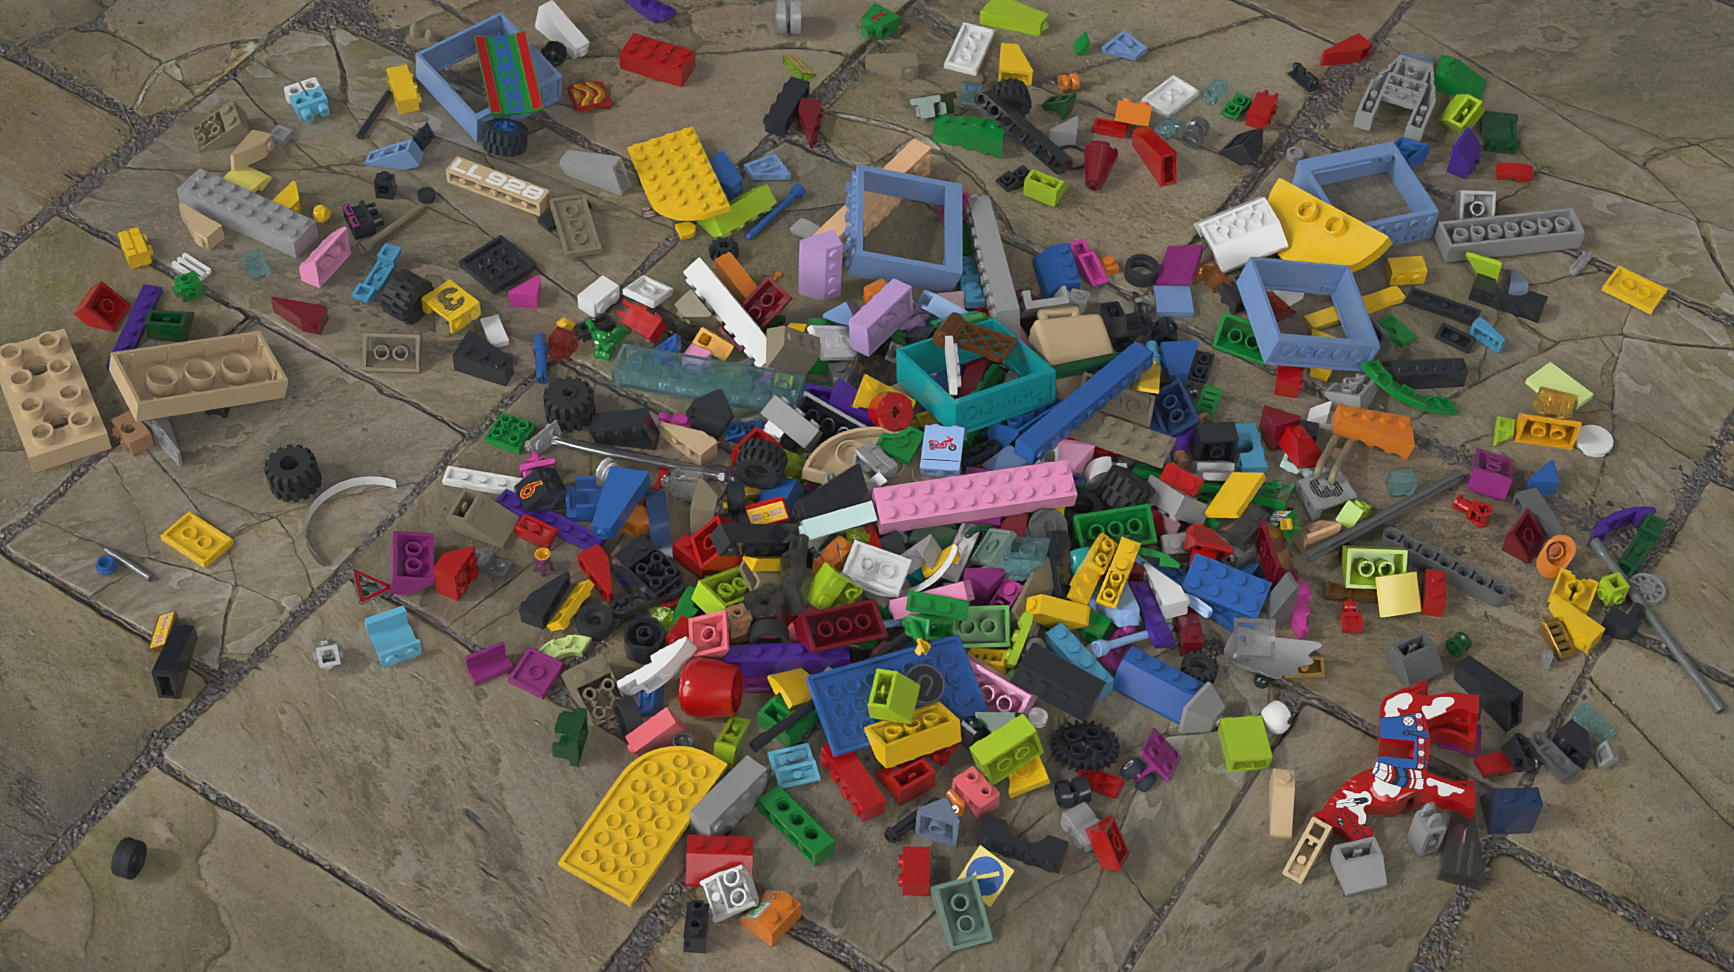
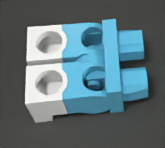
(307, 101)

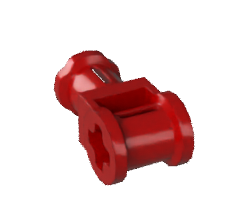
(1474, 510)

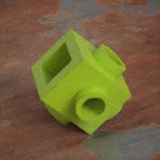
(1612, 589)

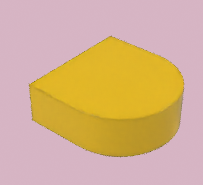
(685, 230)

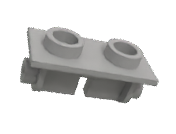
(542, 441)

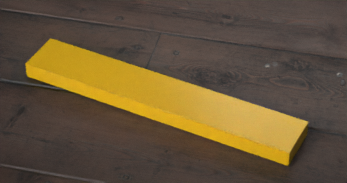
(1372, 302)

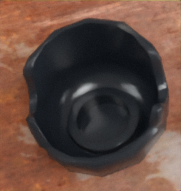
(555, 53)

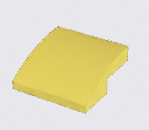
(248, 178)
(1398, 594)

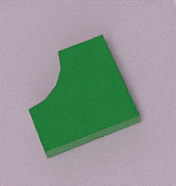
(1397, 330)
(903, 445)

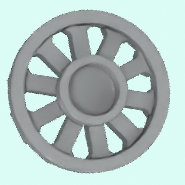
(1647, 588)

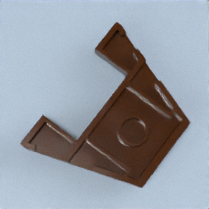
(1339, 593)

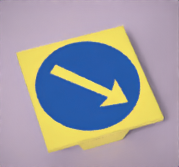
(990, 873)

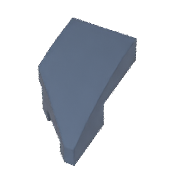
(1517, 284)

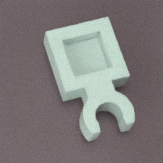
(1287, 464)

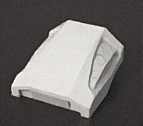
(730, 892)

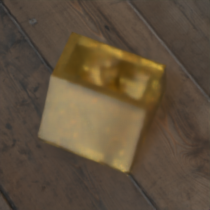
(1556, 402)

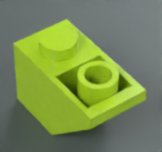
(1354, 513)

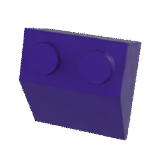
(1465, 155)

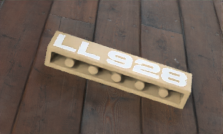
(498, 186)

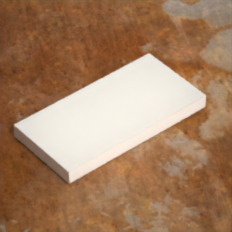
(969, 49)

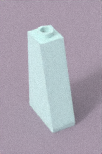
(838, 521)

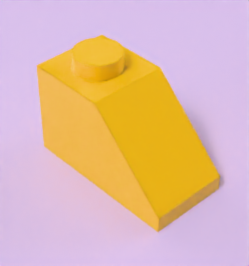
(289, 198)

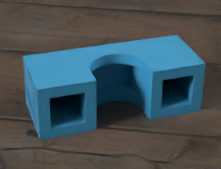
(1249, 442)

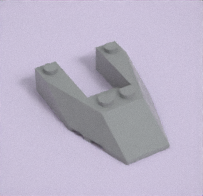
(1405, 84)

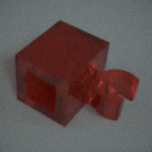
(562, 343)

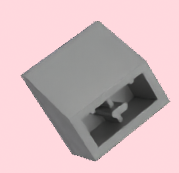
(1359, 866)

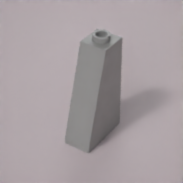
(597, 169)

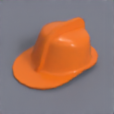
(1555, 555)

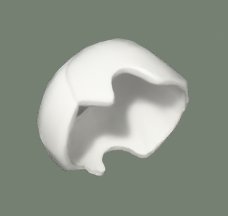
(1275, 717)

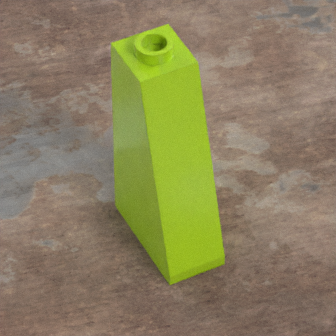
(1014, 17)

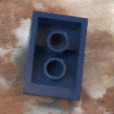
(1175, 409)

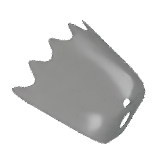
(1289, 656)

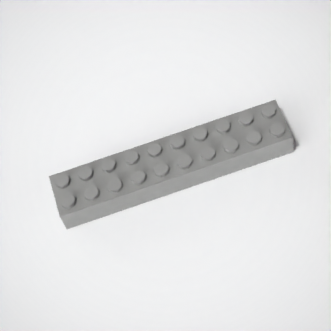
(992, 263)

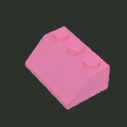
(326, 258)

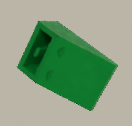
(775, 711)

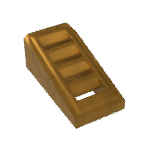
(1555, 627)

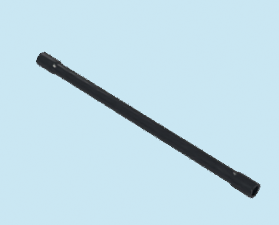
(767, 736)

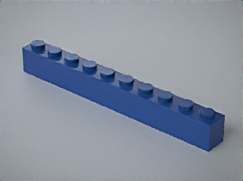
(1083, 403)

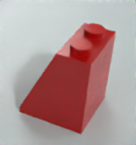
(706, 552)

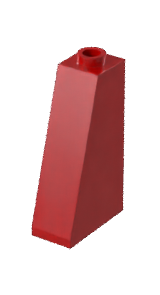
(1156, 155)

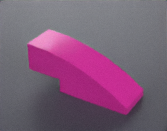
(1088, 264)

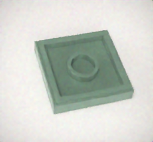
(993, 547)

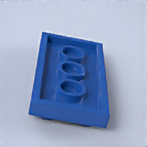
(1226, 586)

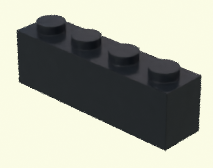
(786, 107)

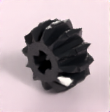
(722, 246)

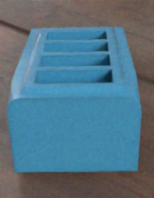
(1484, 332)

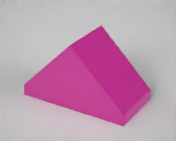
(526, 294)

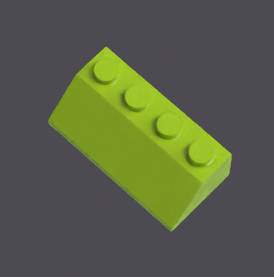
(743, 208)

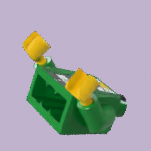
(1287, 522)
(927, 628)

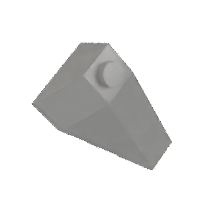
(1353, 391)
(163, 435)

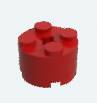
(901, 412)

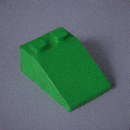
(1456, 78)

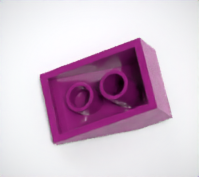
(1490, 474)

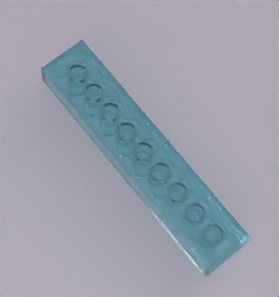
(696, 376)

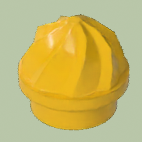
(321, 213)

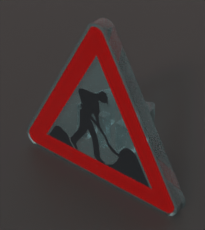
(368, 587)

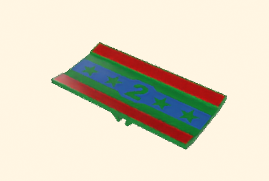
(508, 74)

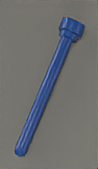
(796, 192)

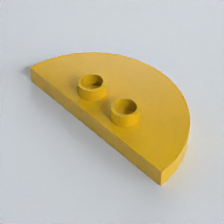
(1322, 232)

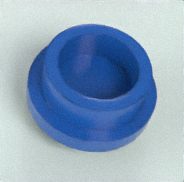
(106, 565)

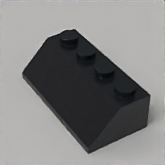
(1429, 372)
(831, 419)
(1058, 682)

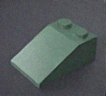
(961, 913)

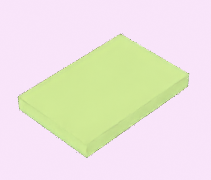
(1555, 378)

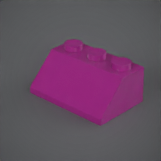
(411, 562)

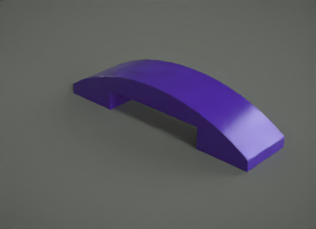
(1620, 518)

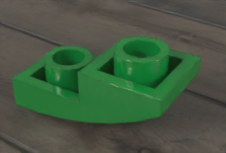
(1236, 107)

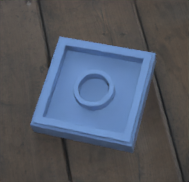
(1173, 301)

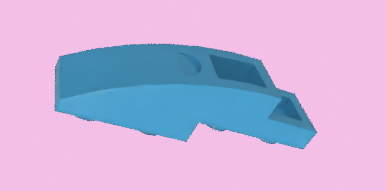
(970, 284)

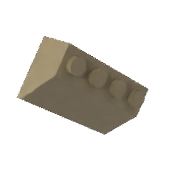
(1036, 584)

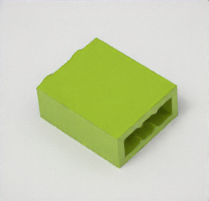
(1244, 743)

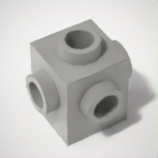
(331, 661)

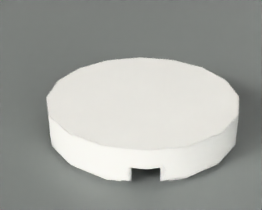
(1594, 441)

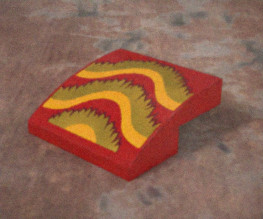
(589, 95)

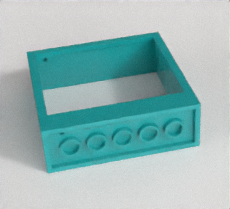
(975, 411)

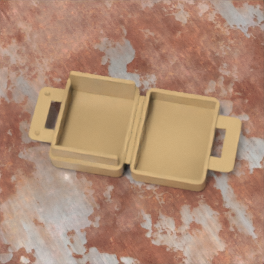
(1068, 340)

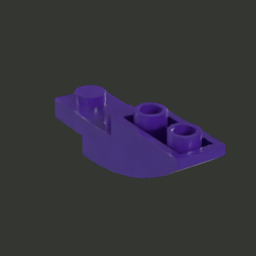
(653, 9)

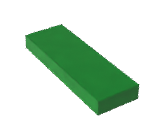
(937, 605)

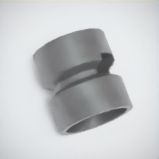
(1195, 132)

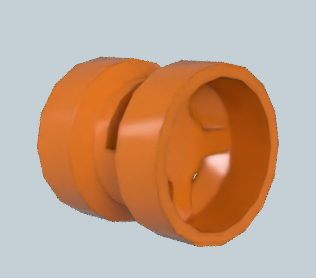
(1068, 82)

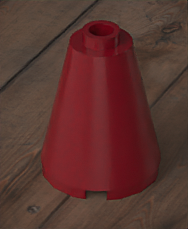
(1098, 163)

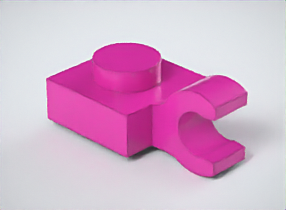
(677, 419)

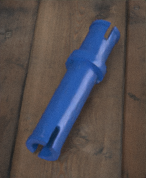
(540, 352)

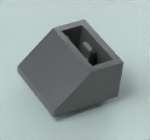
(1415, 659)

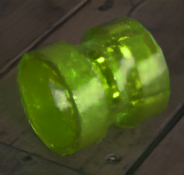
(665, 615)

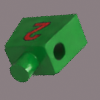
(879, 22)

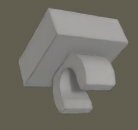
(1605, 755)

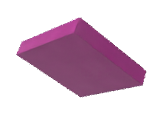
(536, 673)

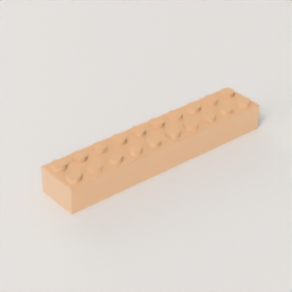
(912, 160)

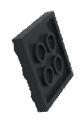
(497, 264)

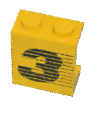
(452, 304)

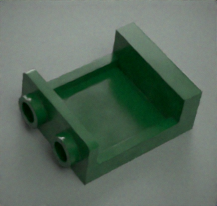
(1499, 132)

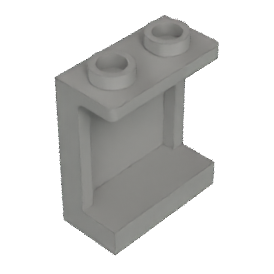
(1029, 308)

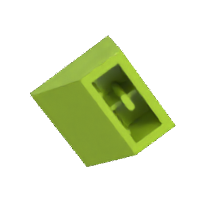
(1461, 112)
(1044, 187)
(832, 588)
(893, 697)

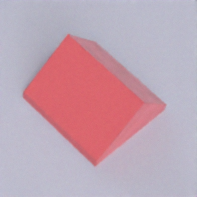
(710, 635)

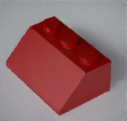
(715, 854)

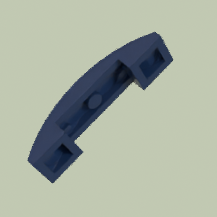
(659, 522)

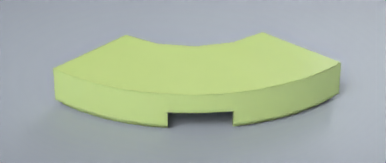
(568, 646)

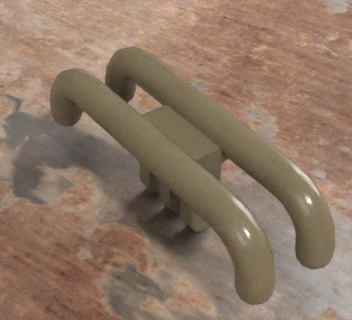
(1336, 458)

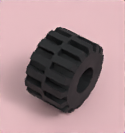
(404, 295)
(569, 403)
(296, 473)
(1124, 488)

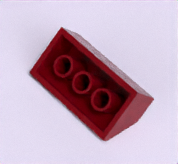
(840, 626)

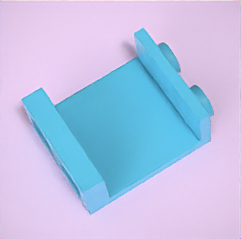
(392, 636)

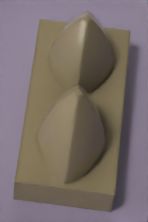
(421, 38)

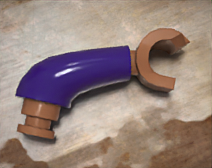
(1183, 440)

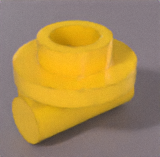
(566, 323)

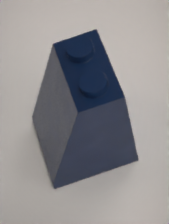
(1511, 810)

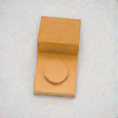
(712, 342)

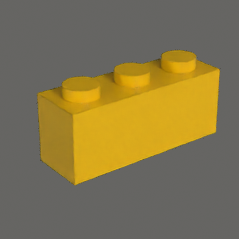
(404, 89)

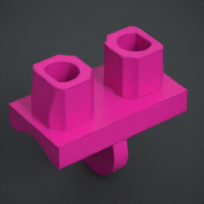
(534, 463)

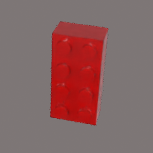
(657, 59)

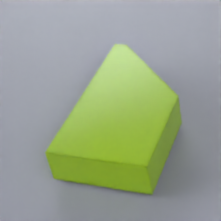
(1503, 430)

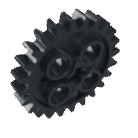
(1085, 746)

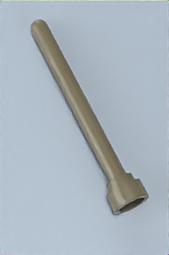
(366, 245)

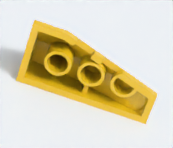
(1149, 380)

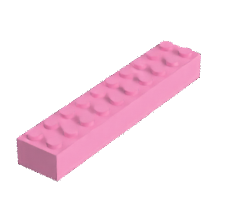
(974, 496)

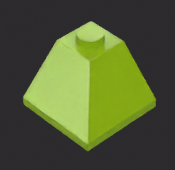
(1486, 265)

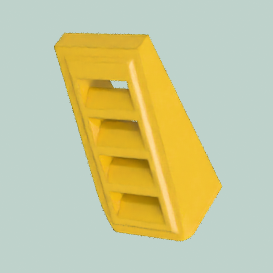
(996, 654)

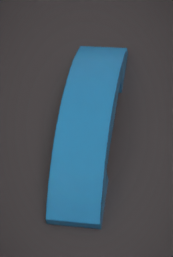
(379, 275)

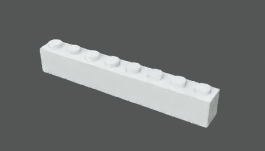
(728, 310)

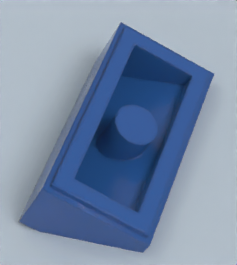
(651, 703)

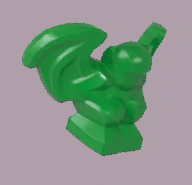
(605, 341)

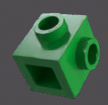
(188, 286)

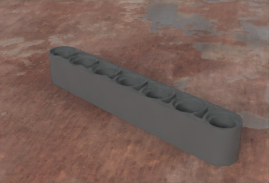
(1457, 572)

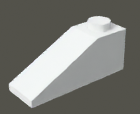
(1168, 594)

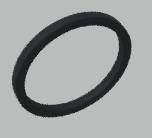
(1074, 147)

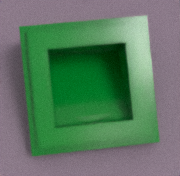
(1081, 45)

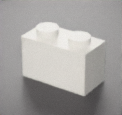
(598, 296)

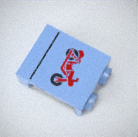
(942, 451)

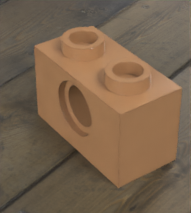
(132, 434)

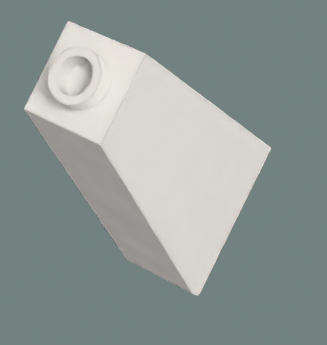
(558, 27)

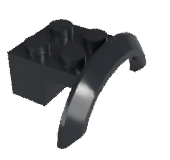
(1124, 325)

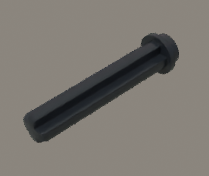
(893, 833)

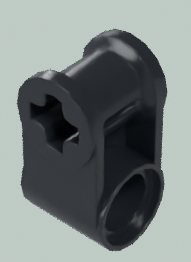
(1520, 754)

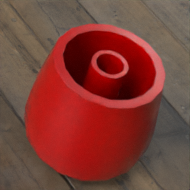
(710, 688)

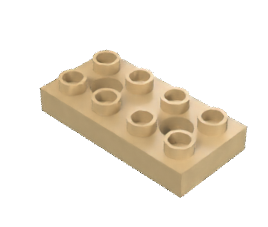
(50, 400)

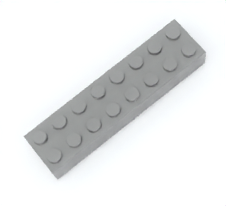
(248, 213)
(1509, 234)

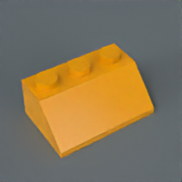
(1546, 431)

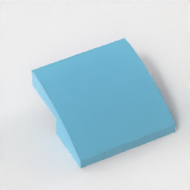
(793, 766)

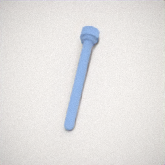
(1102, 647)

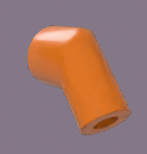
(958, 802)

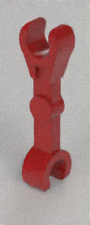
(656, 487)

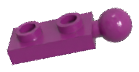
(1115, 655)

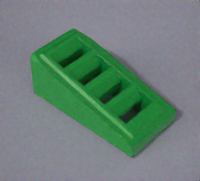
(1212, 394)

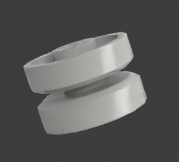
(788, 16)

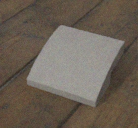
(1213, 469)

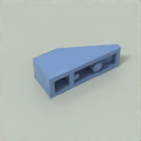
(396, 156)

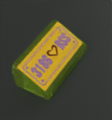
(798, 67)

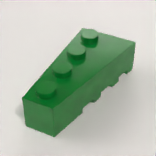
(969, 133)

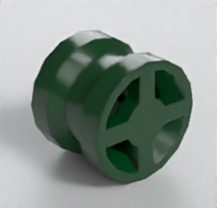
(1458, 644)

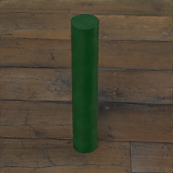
(1080, 366)

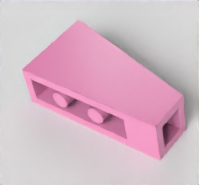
(959, 590)

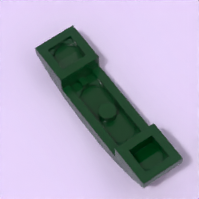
(1641, 545)

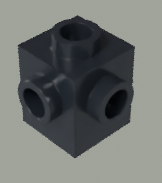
(1165, 331)

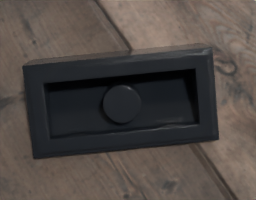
(1455, 338)

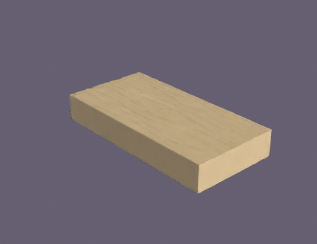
(197, 375)

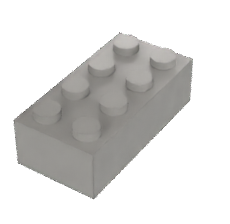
(729, 799)

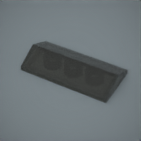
(675, 325)
(874, 366)

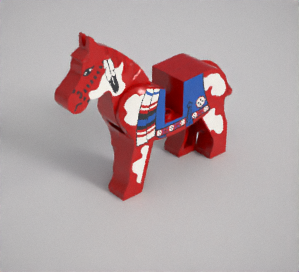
(1400, 777)

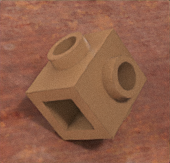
(738, 620)

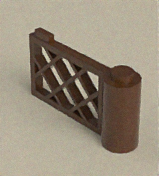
(956, 326)

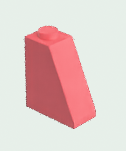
(655, 733)

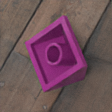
(984, 583)

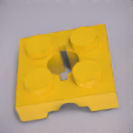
(1585, 590)

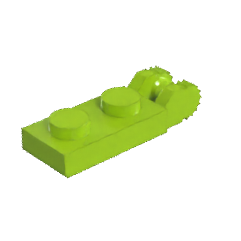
(1019, 638)

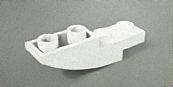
(664, 666)

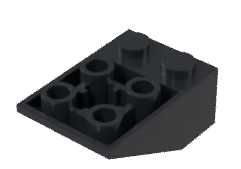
(645, 567)

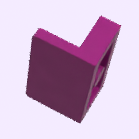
(488, 664)

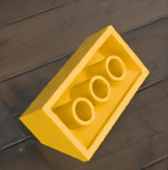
(930, 730)

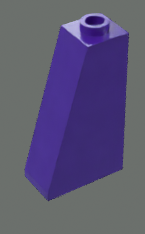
(843, 399)

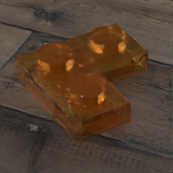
(1211, 274)

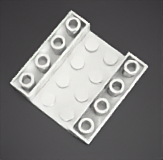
(1242, 233)

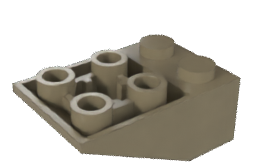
(221, 129)
(481, 518)
(593, 688)

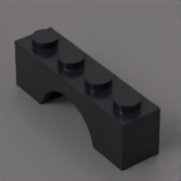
(1525, 306)
(1045, 854)

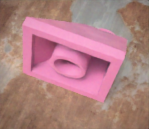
(1077, 453)

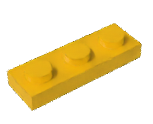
(571, 605)

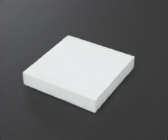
(648, 291)

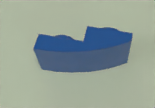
(736, 431)

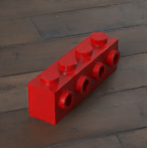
(854, 783)

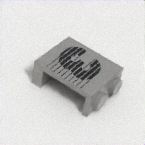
(1319, 495)

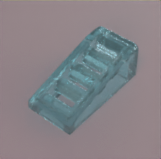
(1591, 715)

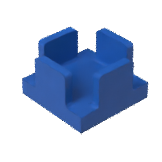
(583, 499)

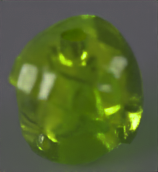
(858, 533)

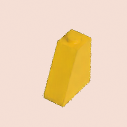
(1014, 64)
(1052, 611)

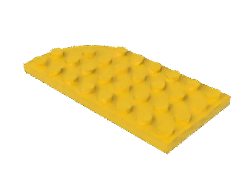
(678, 177)
(641, 820)

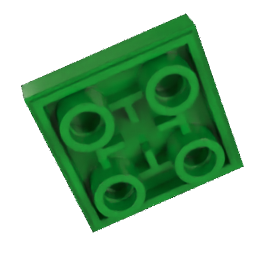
(510, 433)

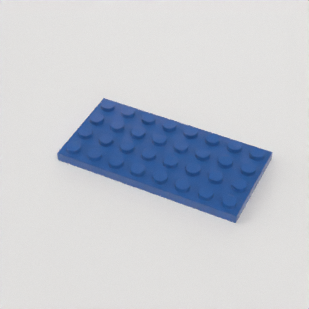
(844, 692)

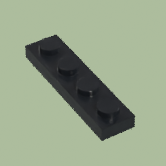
(1442, 306)
(1060, 563)

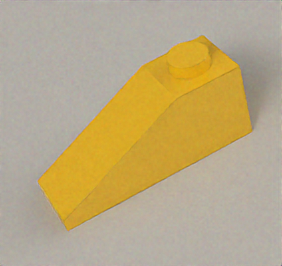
(1581, 629)

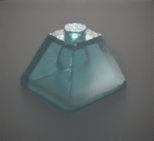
(1025, 557)

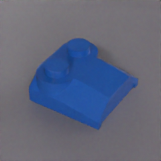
(1412, 151)

